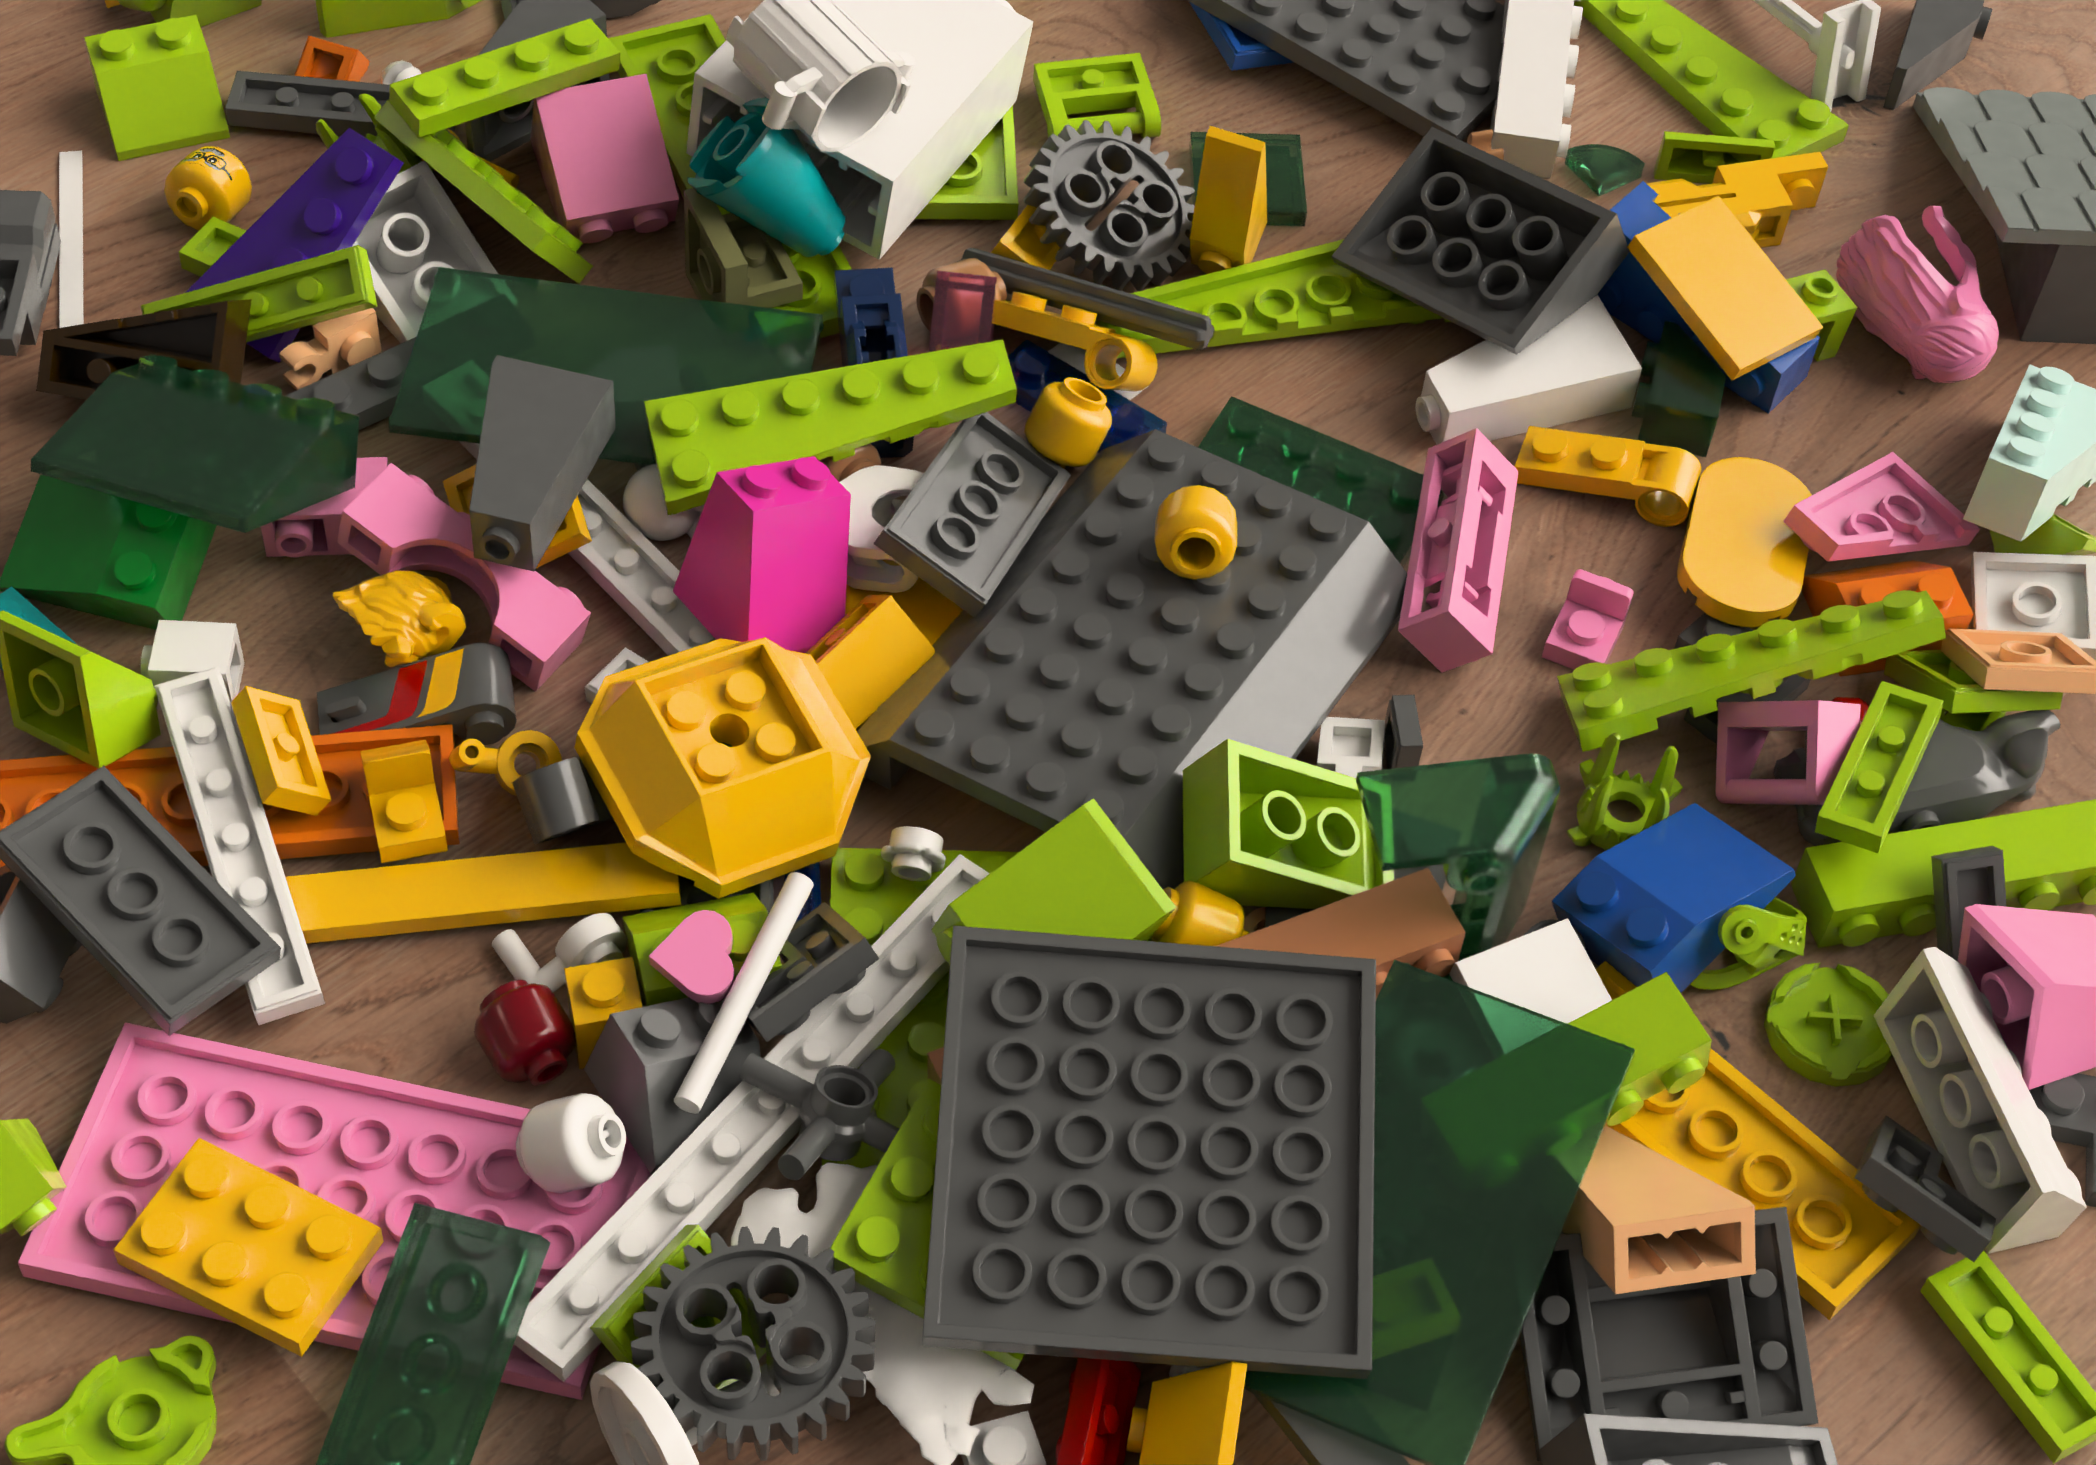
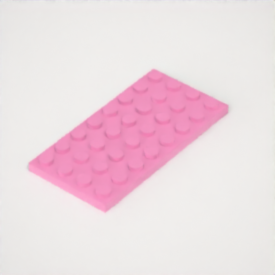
(324, 1128)

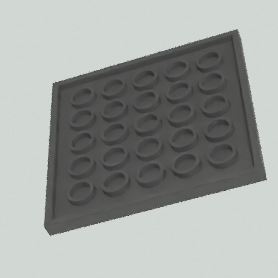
(1155, 1154)

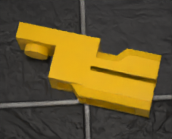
(1755, 192)

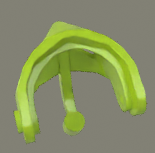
(1757, 940)

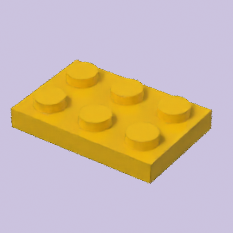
(249, 1246)

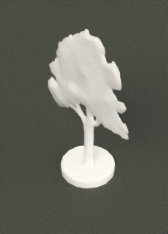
(921, 1385)

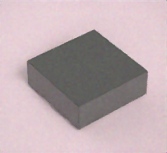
(1402, 733)

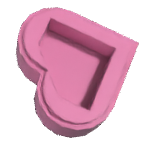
(698, 957)

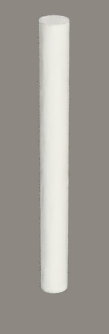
(743, 993)

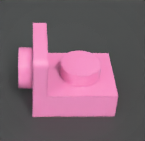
(1588, 621)

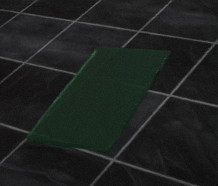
(636, 339)
(1475, 1171)

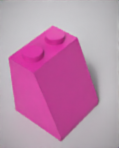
(770, 555)

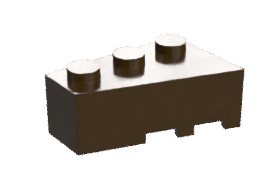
(198, 337)

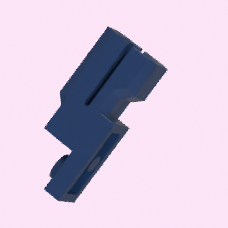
(871, 328)

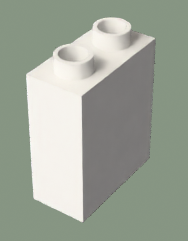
(960, 88)

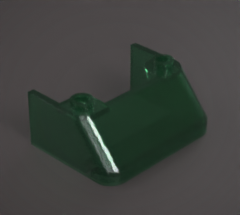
(1475, 819)

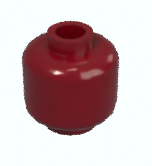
(525, 1032)

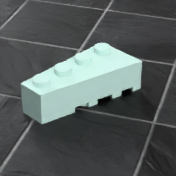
(2038, 456)

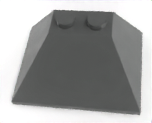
(1671, 1351)

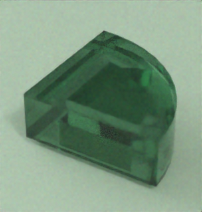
(1603, 166)

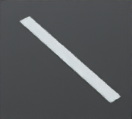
(71, 239)

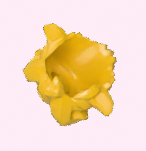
(404, 615)

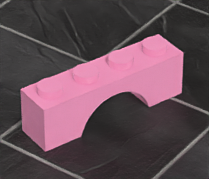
(407, 528)

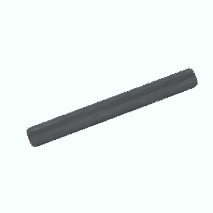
(1111, 305)

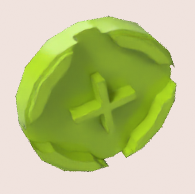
(1827, 1025)

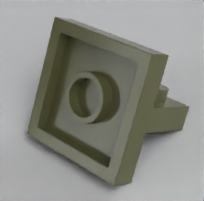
(735, 260)

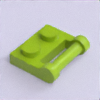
(1096, 86)

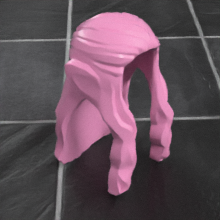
(1911, 306)

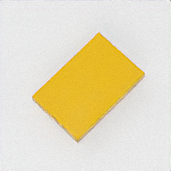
(1725, 287)

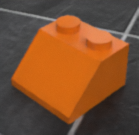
(1875, 582)

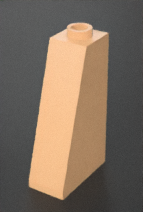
(1657, 1221)

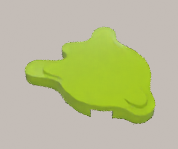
(130, 1413)

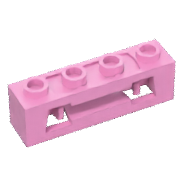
(1462, 547)

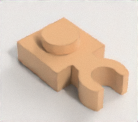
(335, 347)

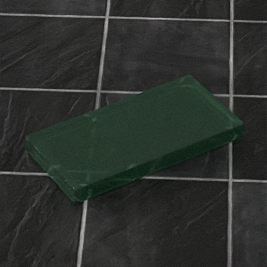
(435, 1343)

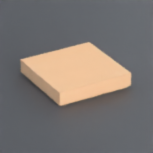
(2021, 660)

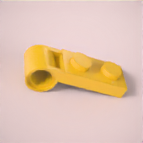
(1078, 329)
(1653, 475)

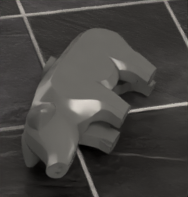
(1959, 775)

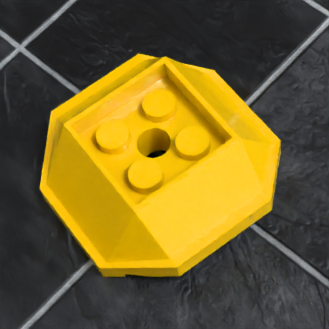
(717, 808)

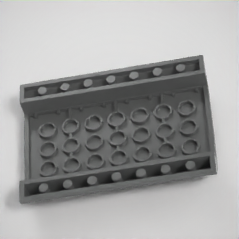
(1118, 674)

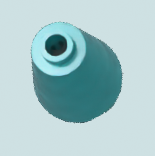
(768, 182)

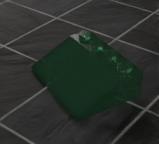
(204, 445)

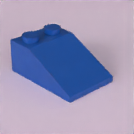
(1662, 893)

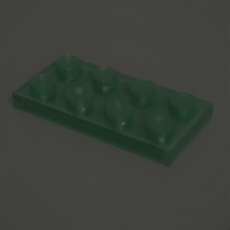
(1322, 469)

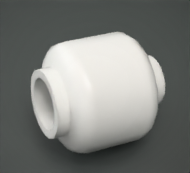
(571, 1143)

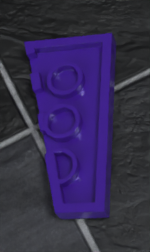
(312, 218)

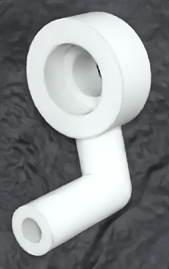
(586, 942)

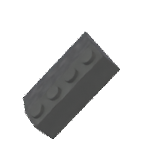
(1484, 243)

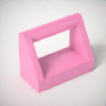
(1742, 735)

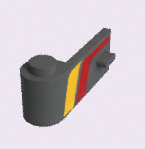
(459, 687)

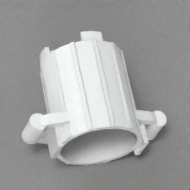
(819, 71)

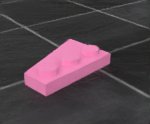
(1879, 514)

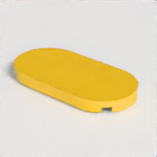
(1738, 548)

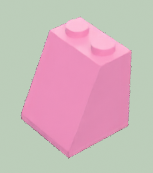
(604, 158)
(2038, 983)

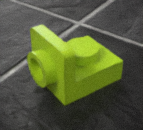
(1829, 306)

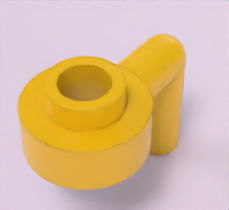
(475, 758)

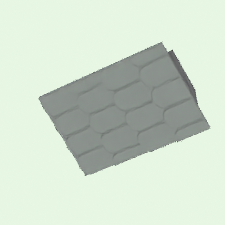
(2036, 184)

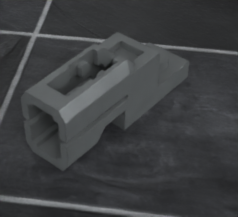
(27, 265)

